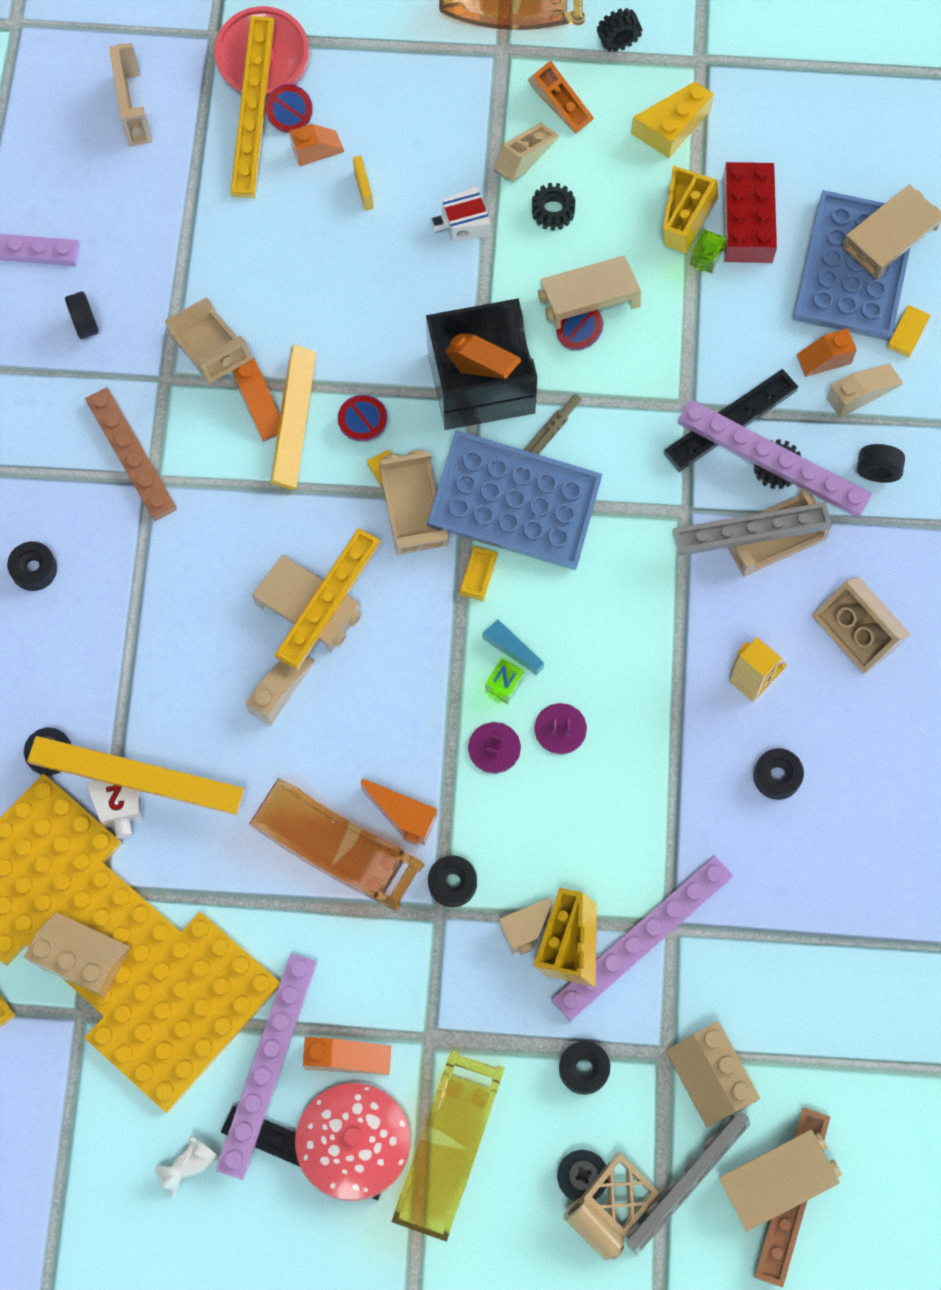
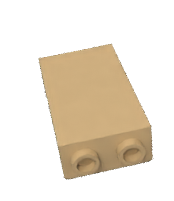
(133, 119)
(892, 230)
(589, 289)
(207, 340)
(409, 500)
(759, 555)
(290, 589)
(780, 1179)

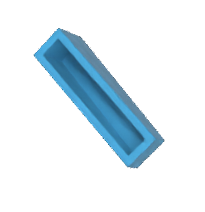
(509, 644)

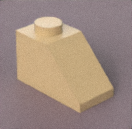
(525, 926)

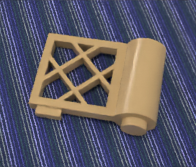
(598, 1225)

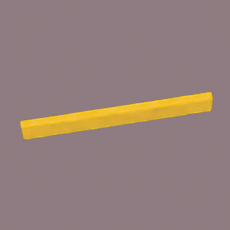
(252, 107)
(136, 775)

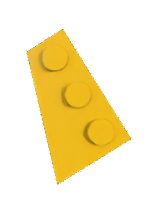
(673, 118)
(687, 207)
(755, 668)
(570, 939)

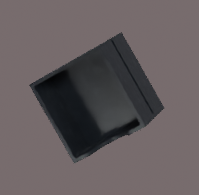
(475, 398)

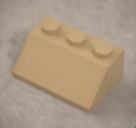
(861, 624)
(77, 954)
(712, 1074)

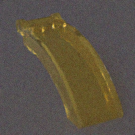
(447, 1149)

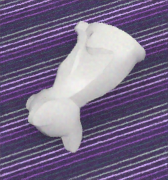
(189, 1163)

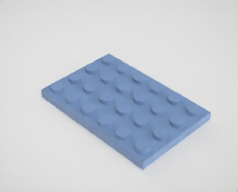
(835, 286)
(515, 500)

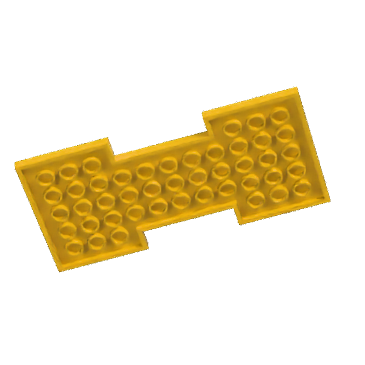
(176, 991)

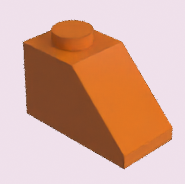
(314, 143)
(827, 353)

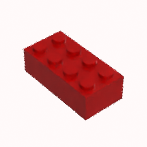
(749, 212)

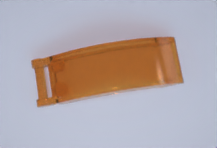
(514, 13)
(334, 844)

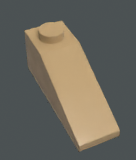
(524, 151)
(862, 388)
(276, 689)

